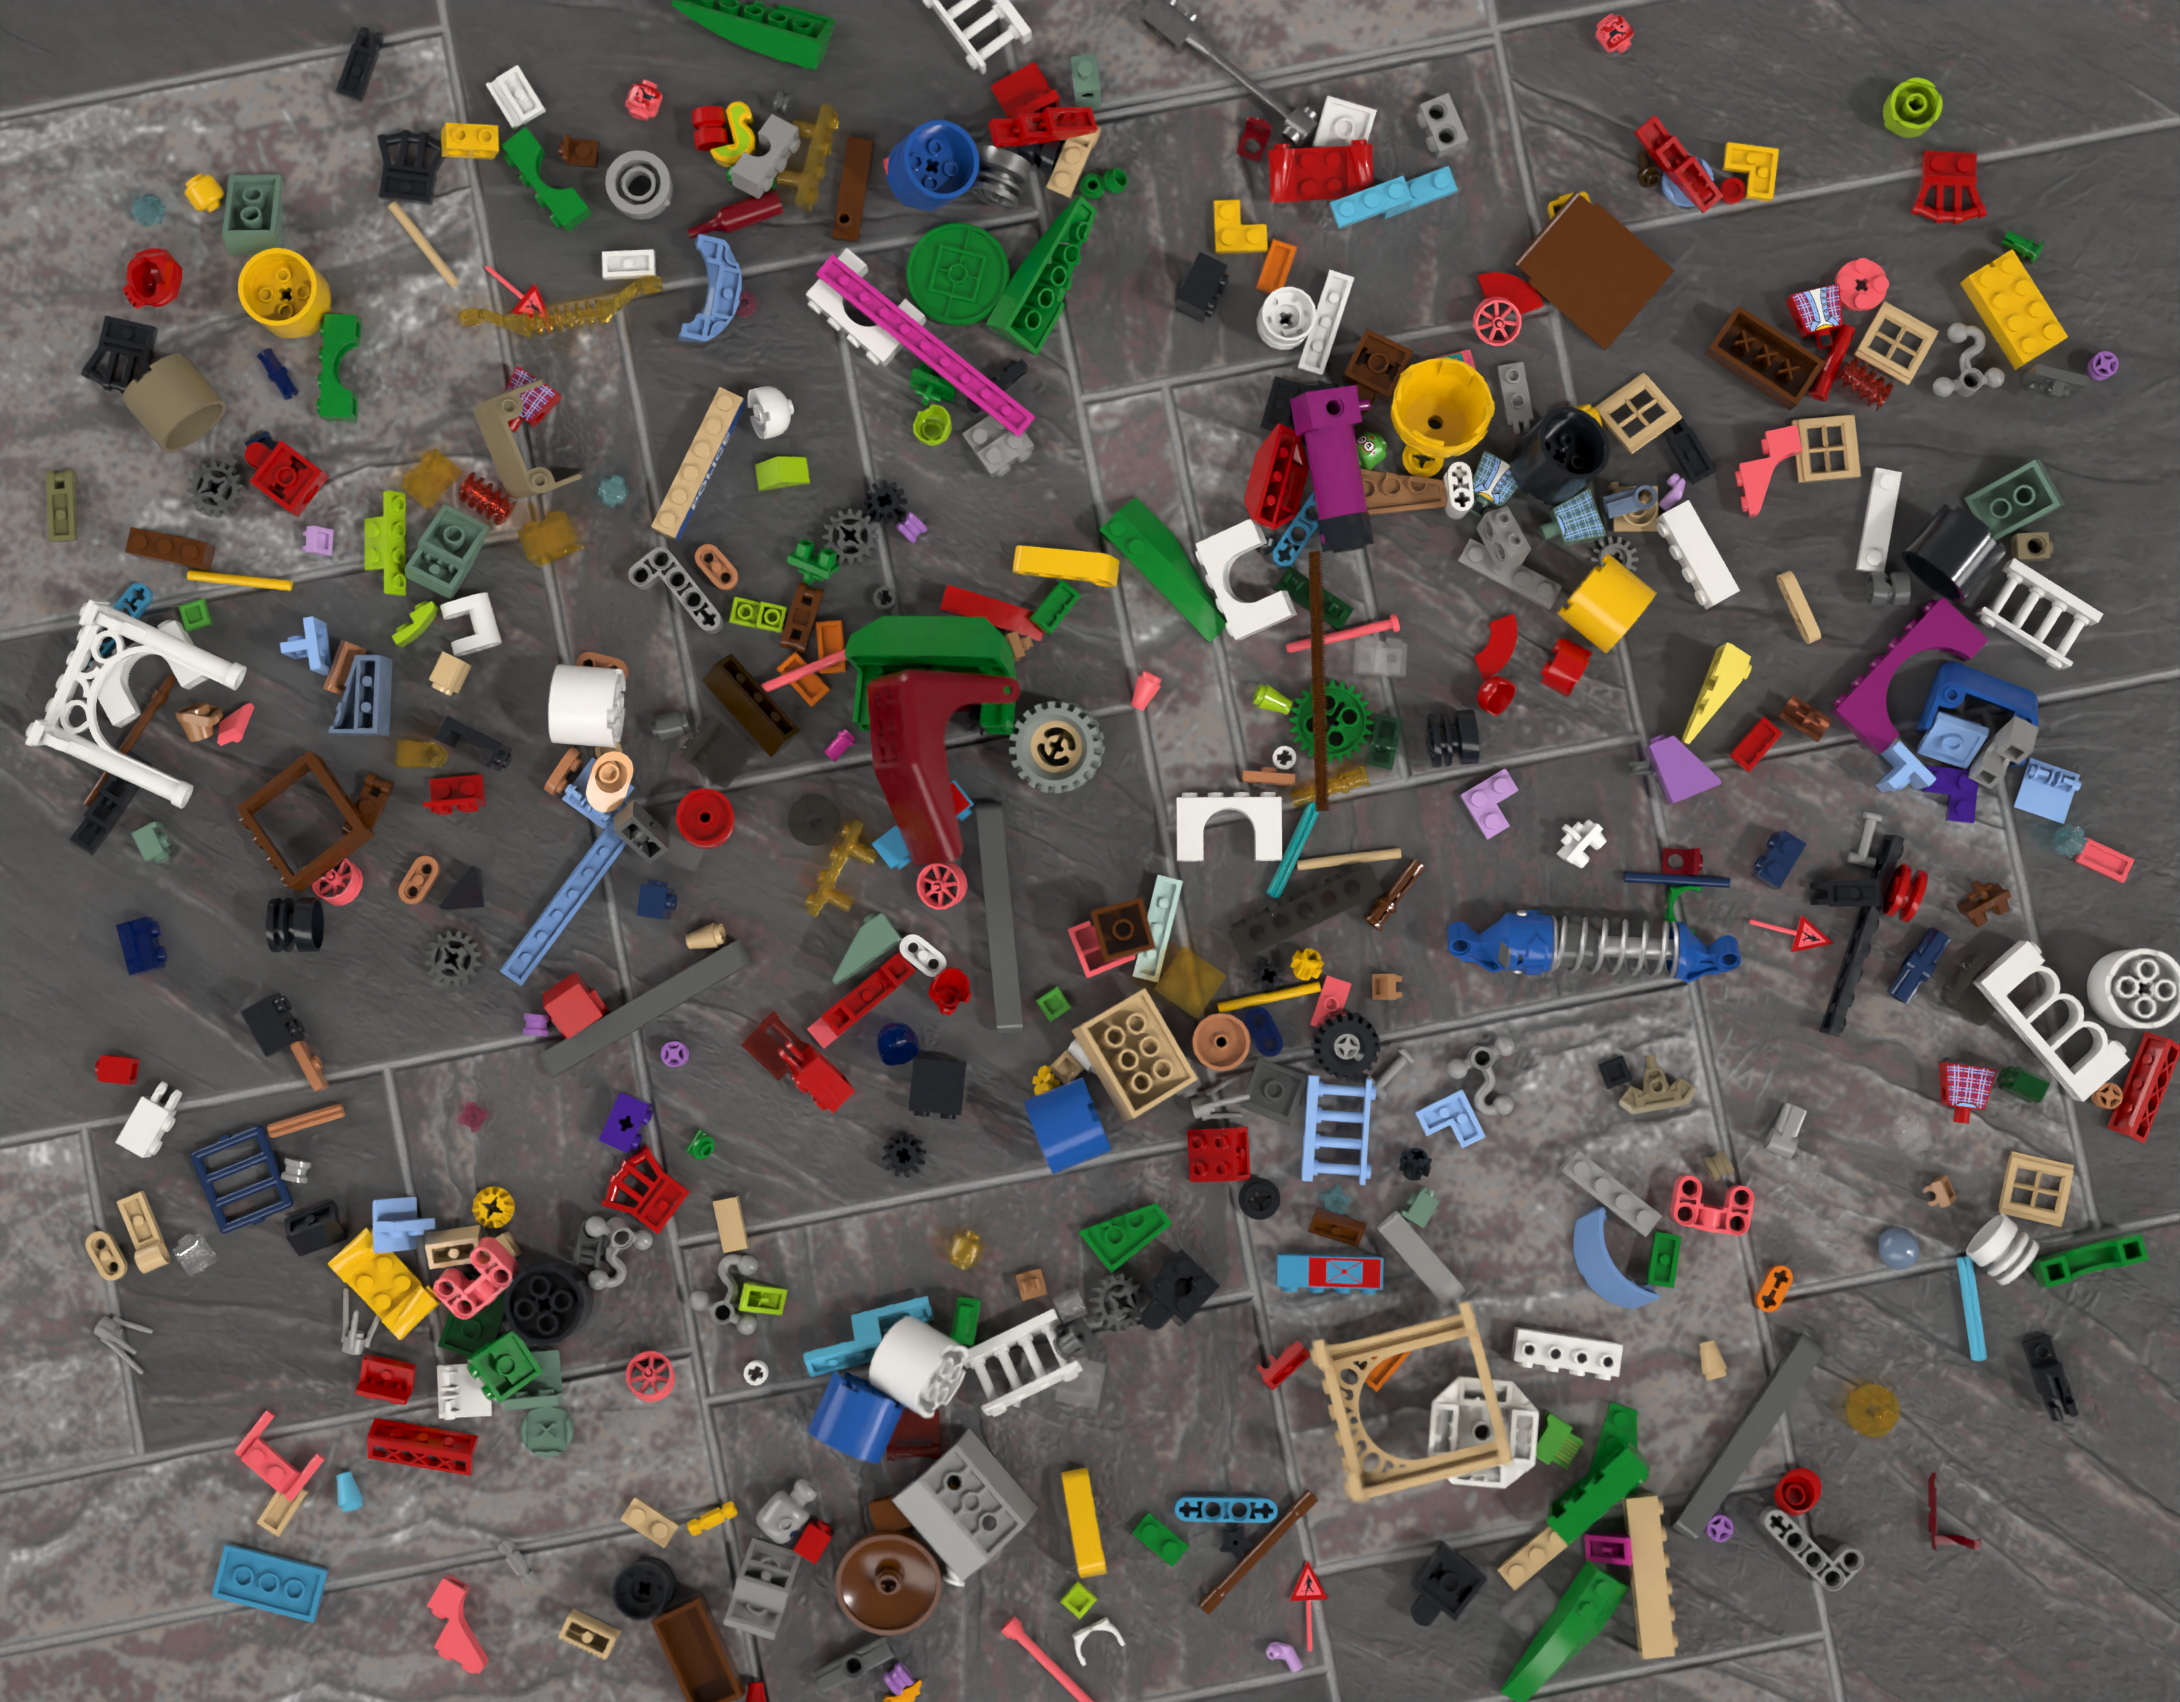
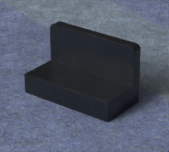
(315, 1229)

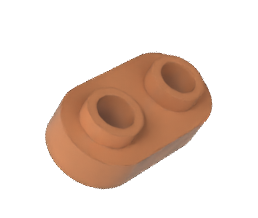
(717, 567)
(602, 661)
(570, 762)
(418, 879)

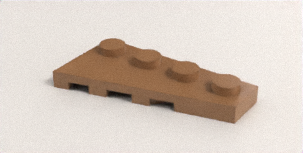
(1401, 493)

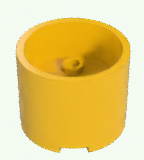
(270, 278)
(1607, 603)

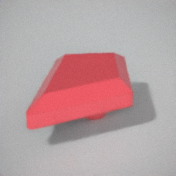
(234, 726)

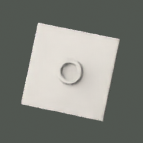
(1343, 122)

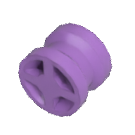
(2107, 362)
(911, 527)
(536, 1024)
(671, 1056)
(1723, 1529)
(898, 1678)

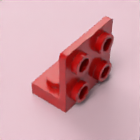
(1025, 92)
(458, 793)
(1218, 1154)

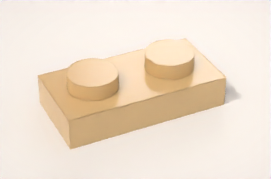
(650, 1522)

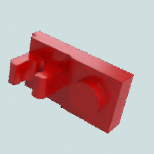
(1291, 1359)

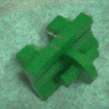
(930, 386)
(812, 565)

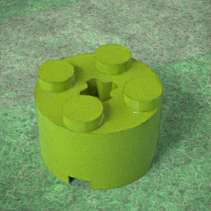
(1914, 120)

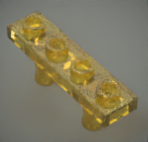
(814, 168)
(838, 856)

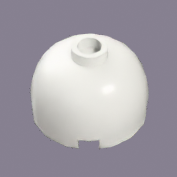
(770, 410)

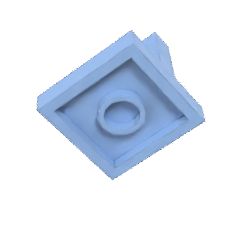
(315, 646)
(1952, 739)
(1906, 770)

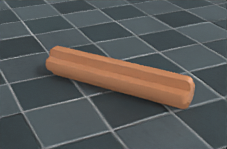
(306, 1120)

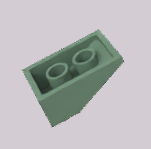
(253, 214)
(2015, 500)
(871, 942)

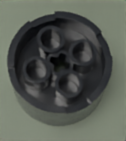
(1560, 455)
(1953, 553)
(568, 1295)

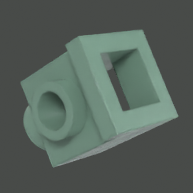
(153, 843)
(1420, 1206)

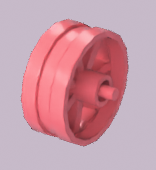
(1497, 321)
(339, 882)
(942, 885)
(650, 1376)

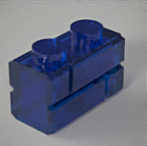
(141, 946)

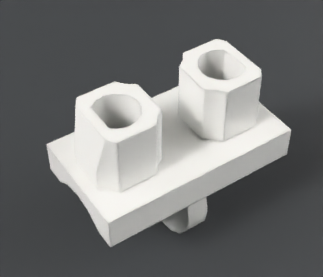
(1578, 839)

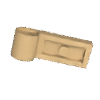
(1071, 163)
(144, 1232)

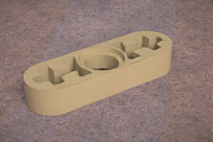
(1798, 607)

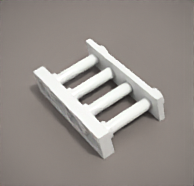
(1001, 9)
(2061, 602)
(999, 1347)

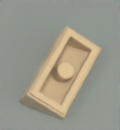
(731, 1224)

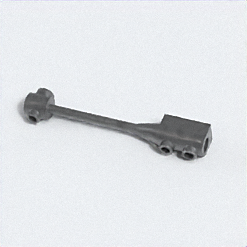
(1180, 31)

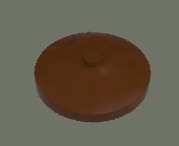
(888, 1583)

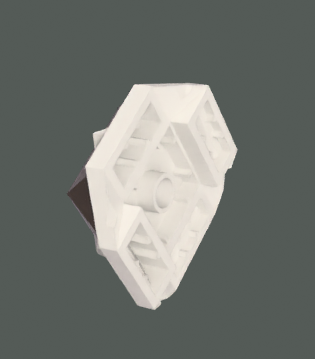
(1463, 1408)

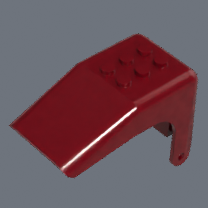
(909, 751)

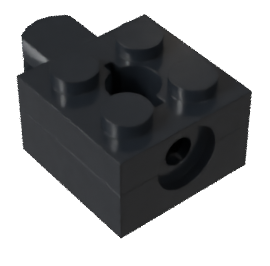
(1176, 1292)
(1445, 1585)

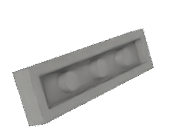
(1517, 579)

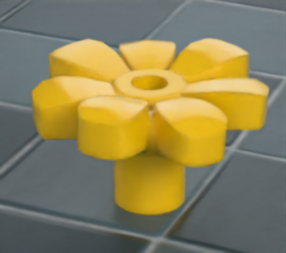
(1045, 1080)

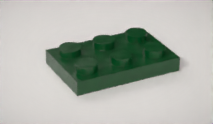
(471, 1334)

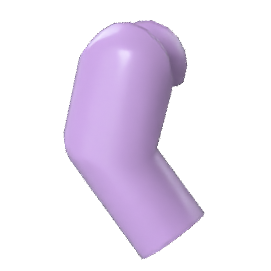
(1675, 493)
(1284, 1652)

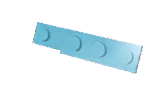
(1393, 197)
(868, 1334)

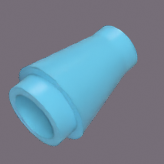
(348, 1493)

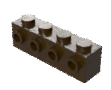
(751, 705)

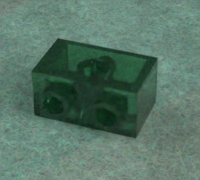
(1383, 743)

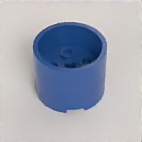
(948, 153)
(1067, 1125)
(855, 1417)

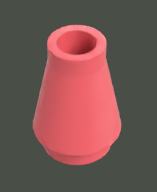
(1145, 689)

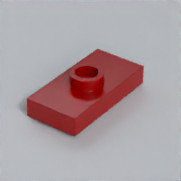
(1755, 744)

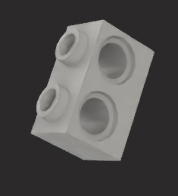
(1448, 124)
(1503, 538)

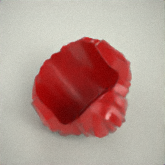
(949, 989)

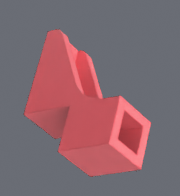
(1756, 474)
(457, 1638)

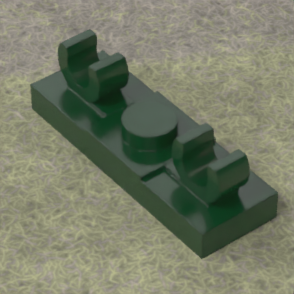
(1335, 610)

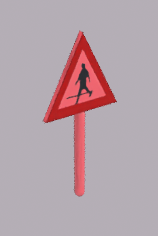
(529, 302)
(1806, 936)
(1308, 1589)

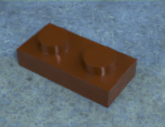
(1337, 1227)

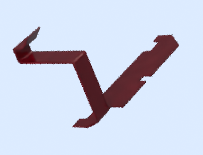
(1944, 1539)

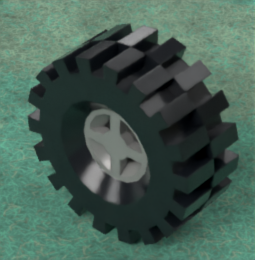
(1354, 1053)

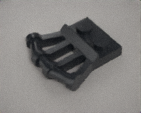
(406, 182)
(122, 338)
(1278, 405)

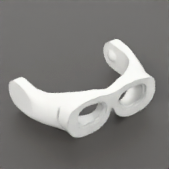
(1102, 1624)

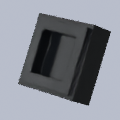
(1614, 1072)

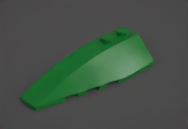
(778, 33)
(1039, 286)
(1163, 564)
(1568, 1630)

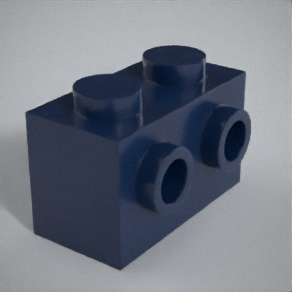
(1778, 859)
(656, 900)

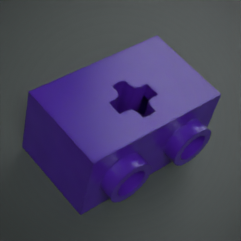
(614, 1130)

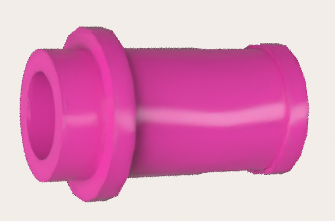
(839, 745)

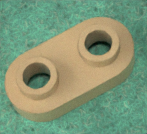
(105, 1257)

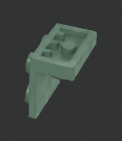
(545, 1389)

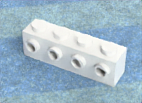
(1696, 554)
(1566, 1352)

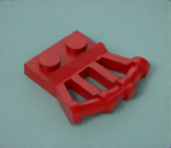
(1953, 171)
(660, 1200)

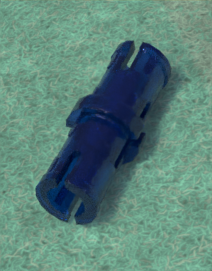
(278, 374)

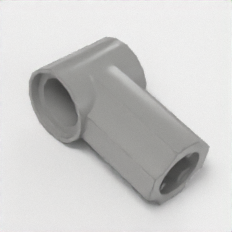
(1783, 1137)

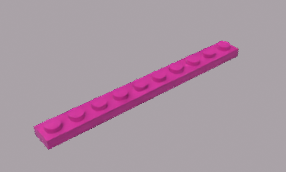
(925, 346)

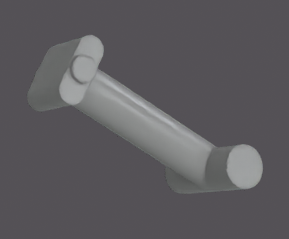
(1865, 845)
(1391, 1070)

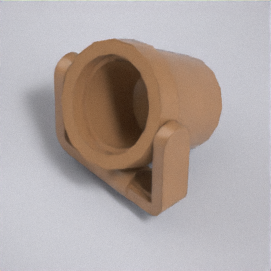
(198, 720)

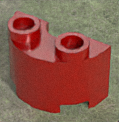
(1566, 666)

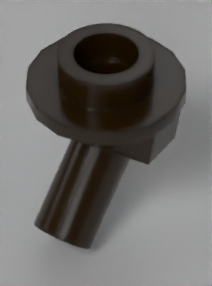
(1648, 175)

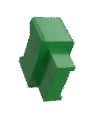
(965, 1319)

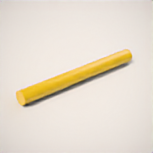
(239, 580)
(1269, 997)

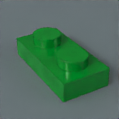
(1663, 1259)
(1160, 1539)

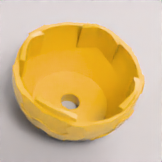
(1445, 393)

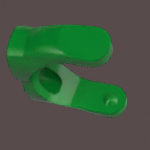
(1673, 893)

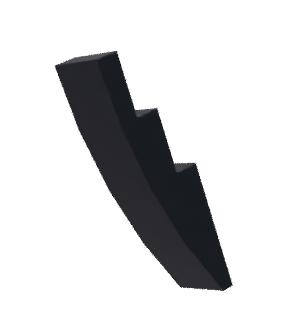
(105, 811)

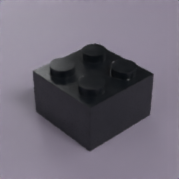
(1201, 287)
(273, 1024)

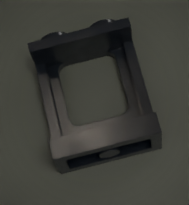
(453, 729)

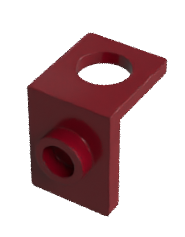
(1258, 130)
(1691, 861)

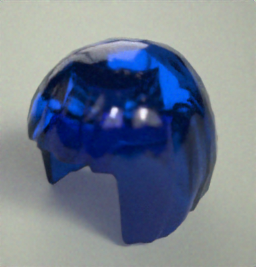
(897, 1044)

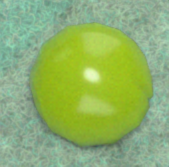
(932, 425)

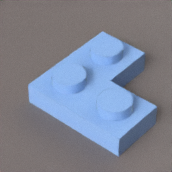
(1451, 1111)

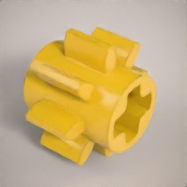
(1307, 964)

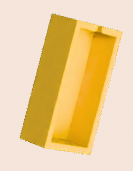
(2013, 309)

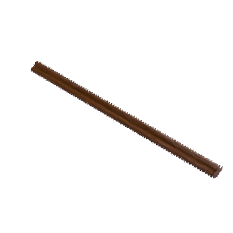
(1318, 681)

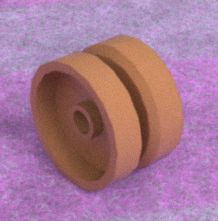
(1226, 1056)

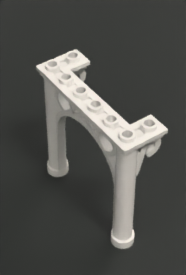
(47, 731)

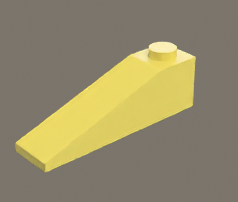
(1724, 675)

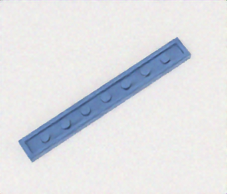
(564, 904)

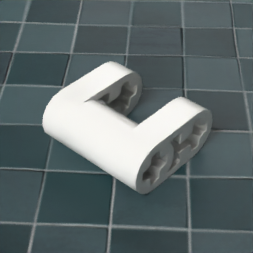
(1463, 493)
(482, 619)

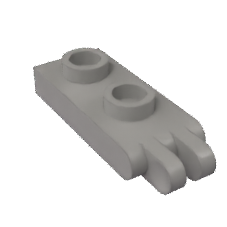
(1515, 396)

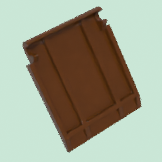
(1592, 269)

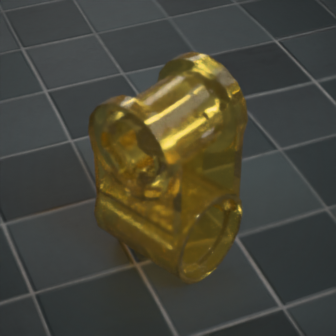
(416, 754)

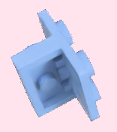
(397, 1224)

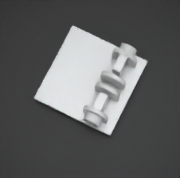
(460, 1393)

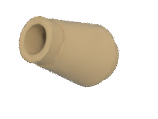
(707, 937)
(1711, 1361)

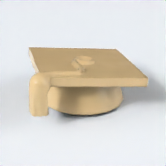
(1636, 521)

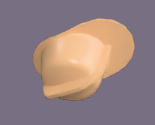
(609, 781)

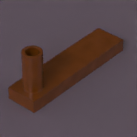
(853, 189)

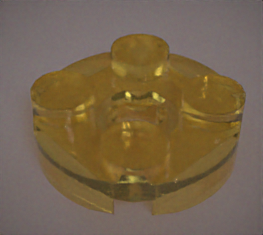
(1859, 1401)

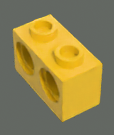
(469, 141)

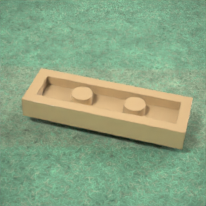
(1531, 1557)

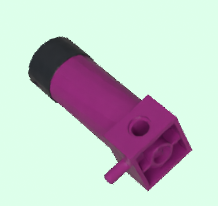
(1328, 427)

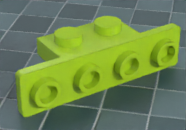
(387, 543)

